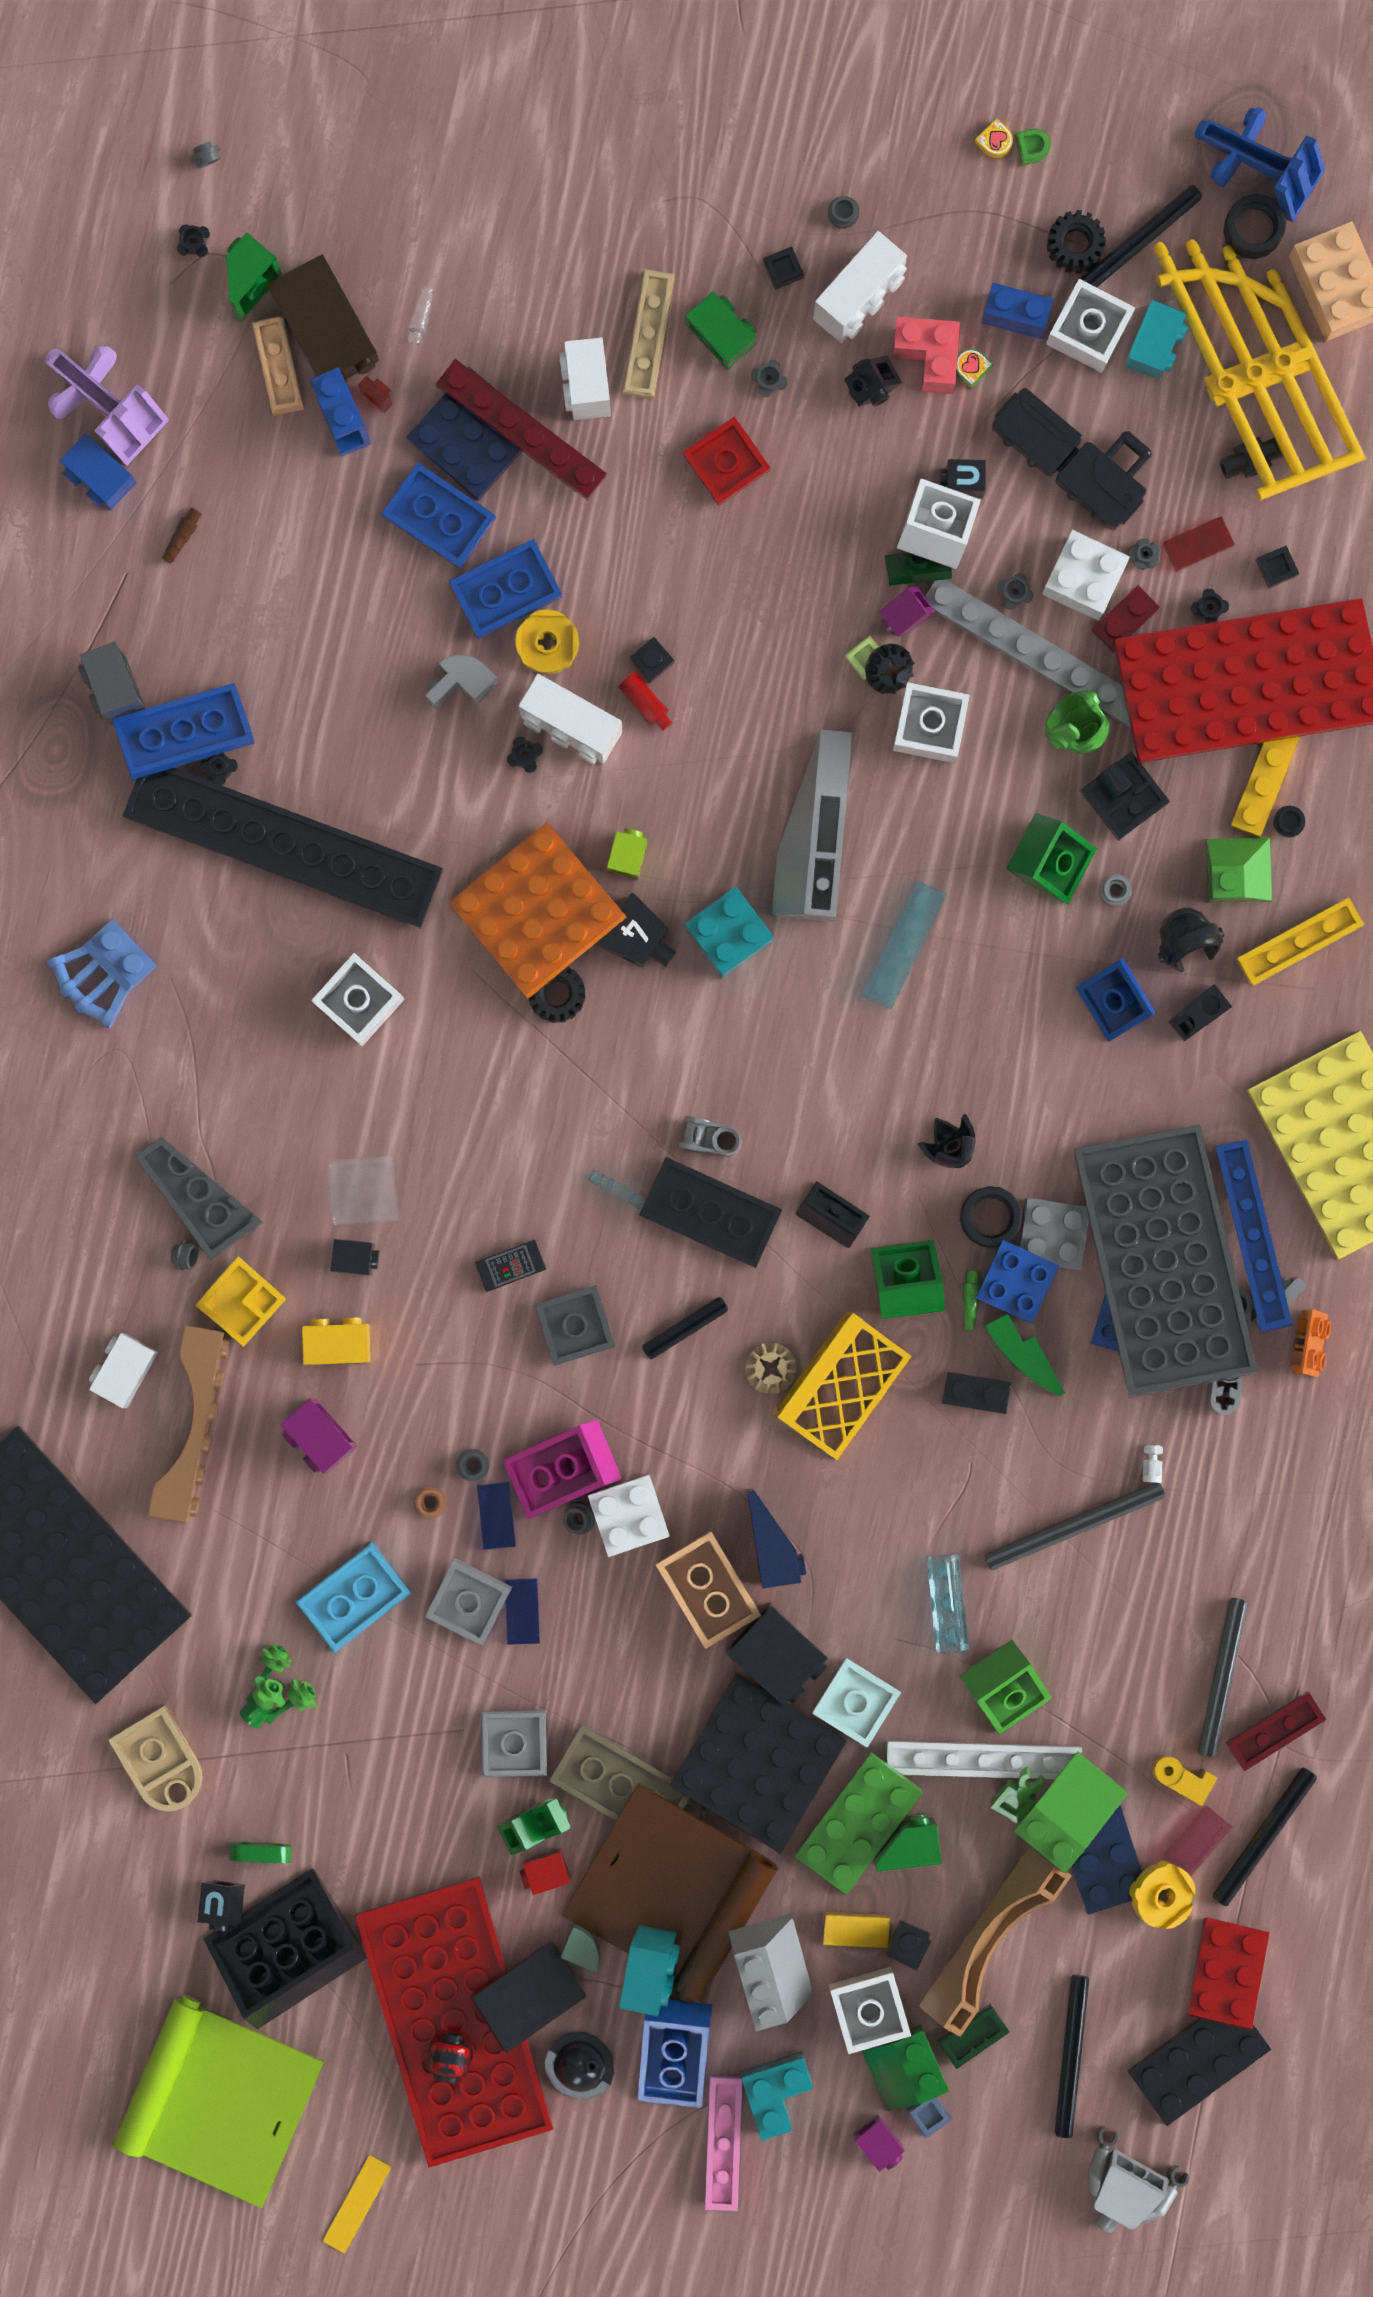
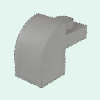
(463, 673)

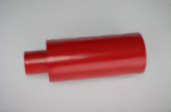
(645, 701)

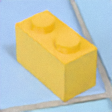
(336, 1343)

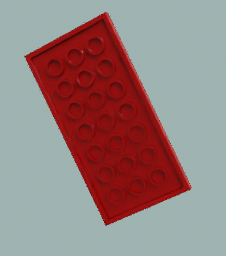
(1247, 680)
(425, 1967)

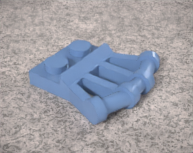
(118, 957)

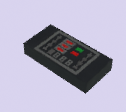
(510, 1265)

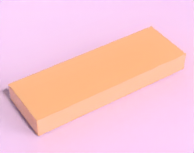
(278, 365)

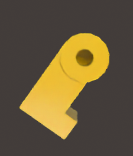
(1173, 1775)

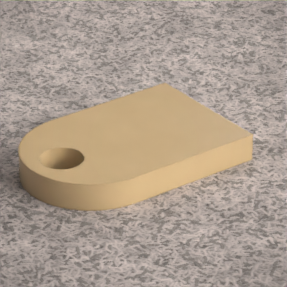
(156, 1758)

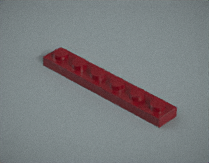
(521, 429)

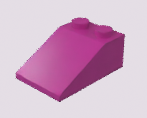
(562, 1469)

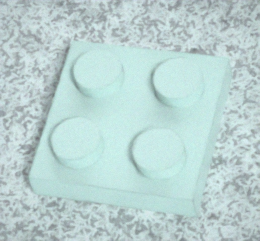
(856, 1702)

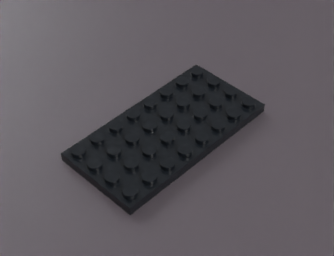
(75, 1575)

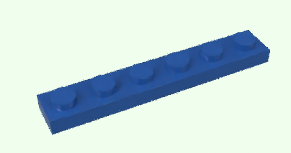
(1254, 1236)

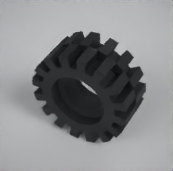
(1083, 224)
(566, 1010)

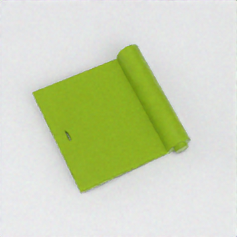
(216, 2100)

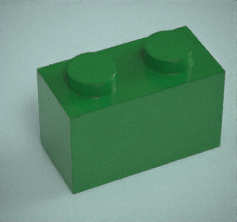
(721, 329)

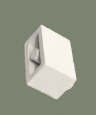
(122, 1370)

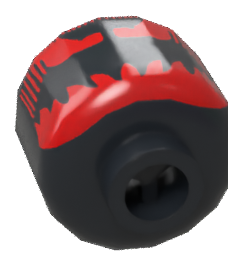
(449, 2057)

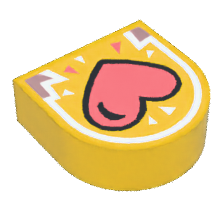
(995, 140)

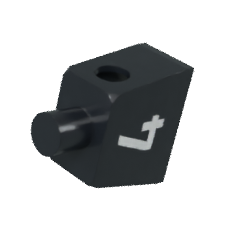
(638, 935)

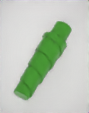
(971, 1303)

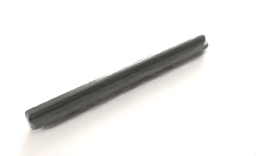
(1074, 1526)

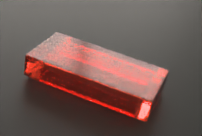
(1198, 544)

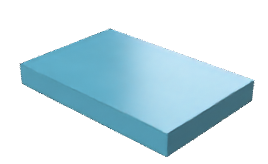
(353, 1597)

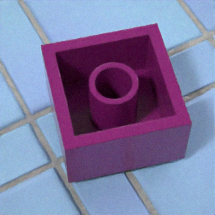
(317, 1436)

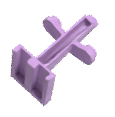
(128, 422)

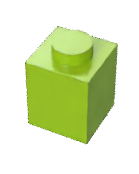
(627, 853)

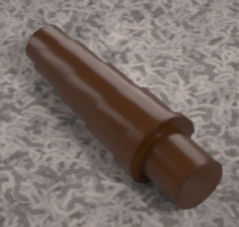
(182, 534)

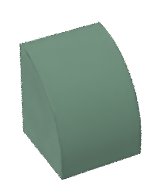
(581, 1949)

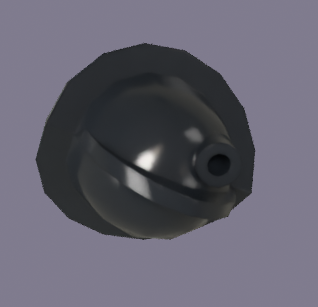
(579, 2065)

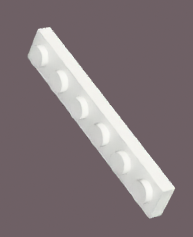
(978, 1759)

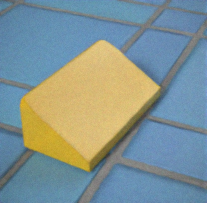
(856, 1929)

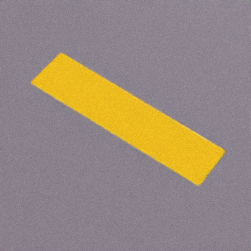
(357, 2204)

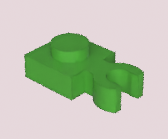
(1017, 1798)

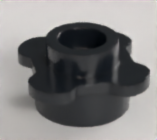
(189, 232)
(1209, 597)
(520, 746)
(218, 775)

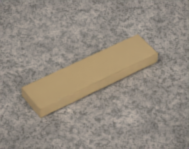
(649, 334)

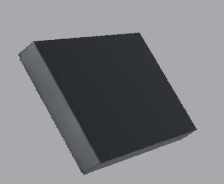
(528, 1996)

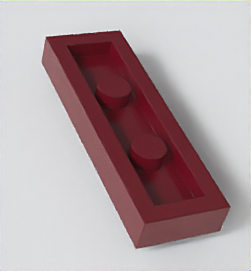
(1275, 1731)

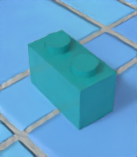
(1156, 339)

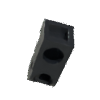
(1200, 1013)

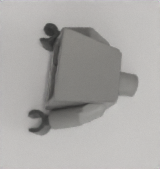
(1127, 2189)

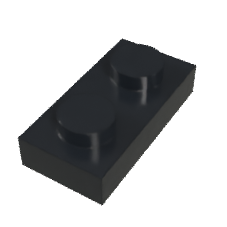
(976, 1393)

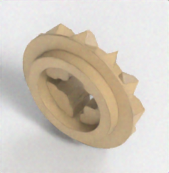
(772, 1383)

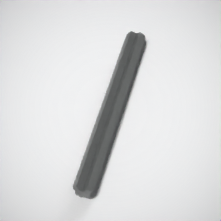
(1223, 1677)

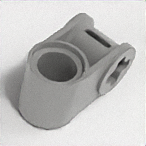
(707, 1137)

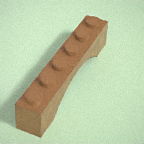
(176, 1491)
(956, 1992)

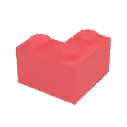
(934, 344)

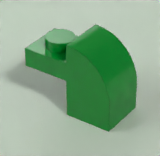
(534, 1826)

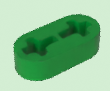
(260, 1852)

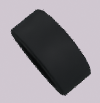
(1266, 205)
(984, 1193)

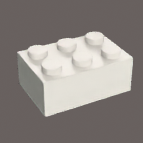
(860, 288)
(570, 720)

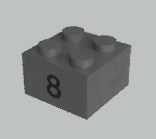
(112, 682)

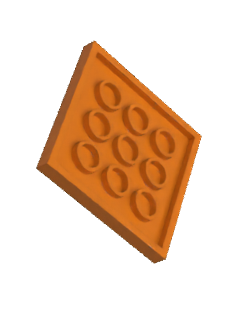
(537, 910)

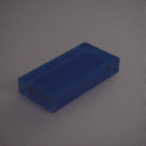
(496, 1515)
(522, 1612)

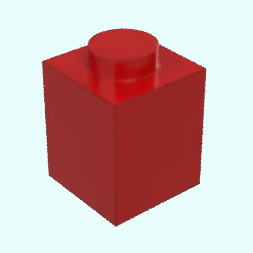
(545, 1872)

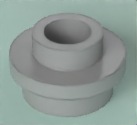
(1123, 883)

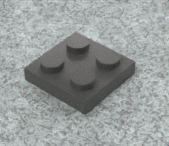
(575, 1325)

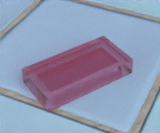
(1198, 1840)

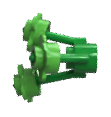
(269, 1692)

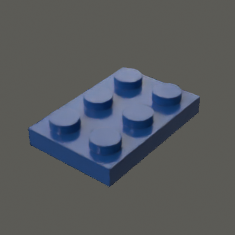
(438, 515)
(505, 589)

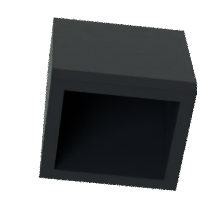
(777, 1655)

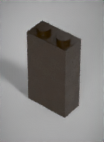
(323, 320)

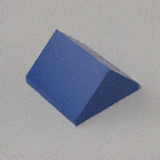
(1115, 1000)

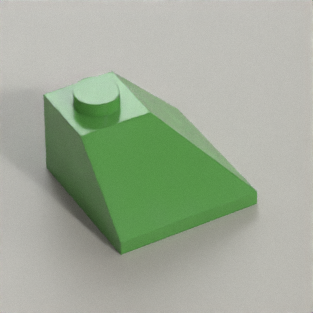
(1238, 870)

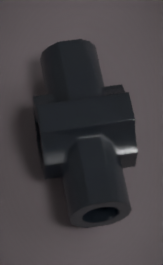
(1242, 463)

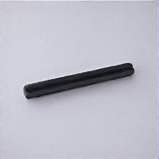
(1143, 236)
(1264, 1836)
(1071, 2056)

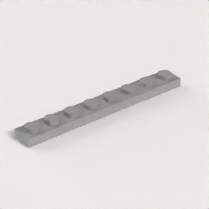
(1026, 647)

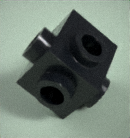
(872, 381)

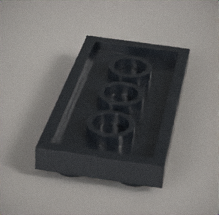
(710, 1212)
(1195, 2065)

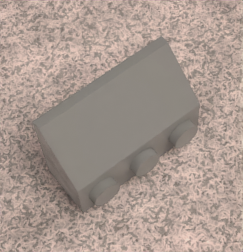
(771, 1970)

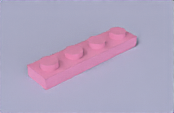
(723, 2143)

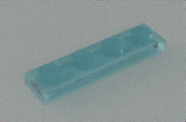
(904, 944)

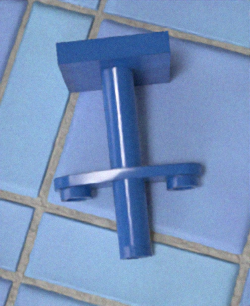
(1294, 175)

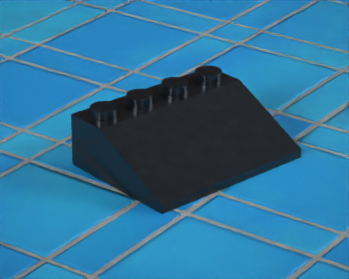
(284, 1949)

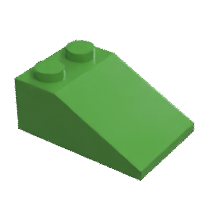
(1071, 1812)

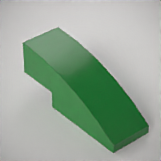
(1023, 1355)

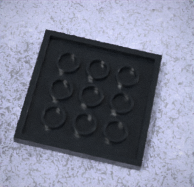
(757, 1763)

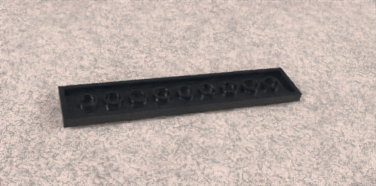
(285, 844)

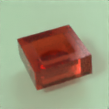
(376, 393)

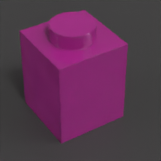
(906, 612)
(879, 2144)

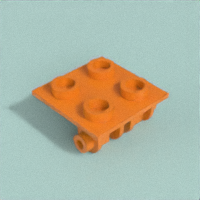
(1312, 1358)

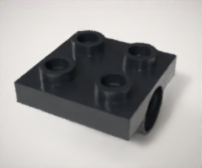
(1124, 796)

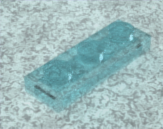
(947, 1603)

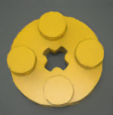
(534, 629)
(1147, 1889)

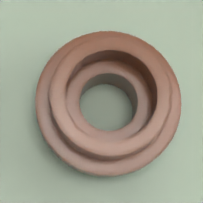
(419, 1502)

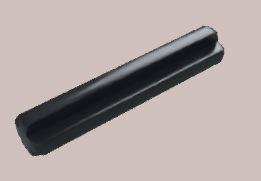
(685, 1328)

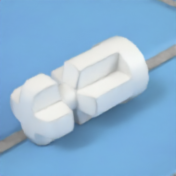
(1152, 1467)

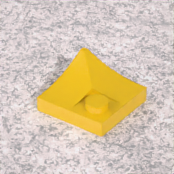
(240, 1301)

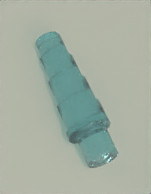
(617, 1190)

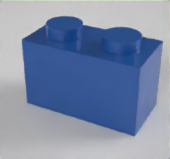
(1017, 311)
(97, 471)

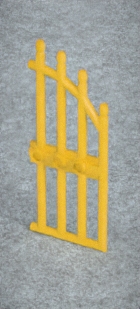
(1263, 371)

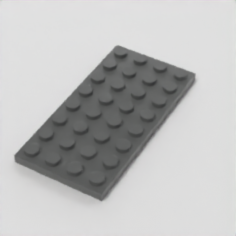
(1165, 1261)

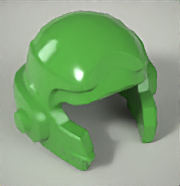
(1077, 723)

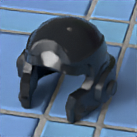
(1186, 932)

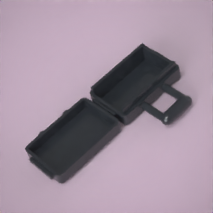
(1084, 473)

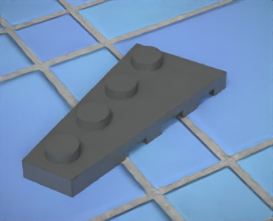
(201, 1203)

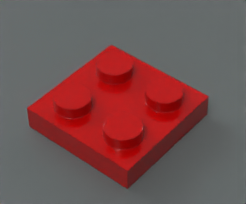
(726, 461)

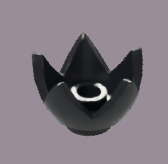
(952, 1144)

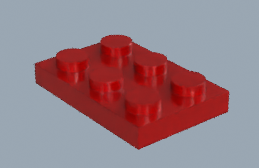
(1228, 1973)

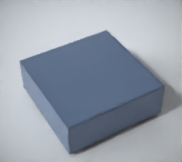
(929, 2116)

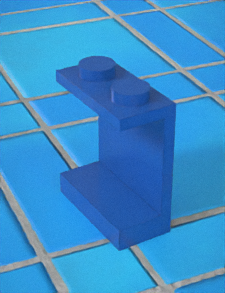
(340, 411)

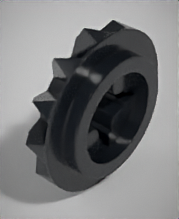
(879, 661)

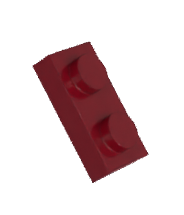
(1126, 617)

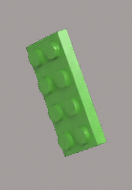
(858, 1823)

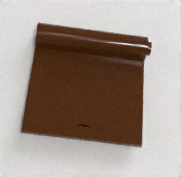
(673, 1878)

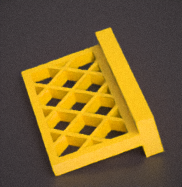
(820, 1367)

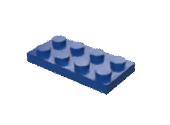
(183, 731)

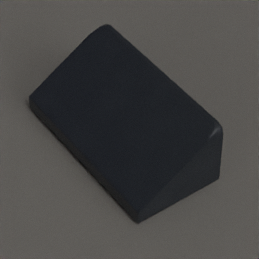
(832, 1215)

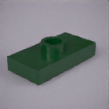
(910, 568)
(980, 2034)

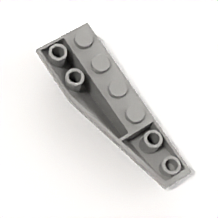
(813, 839)

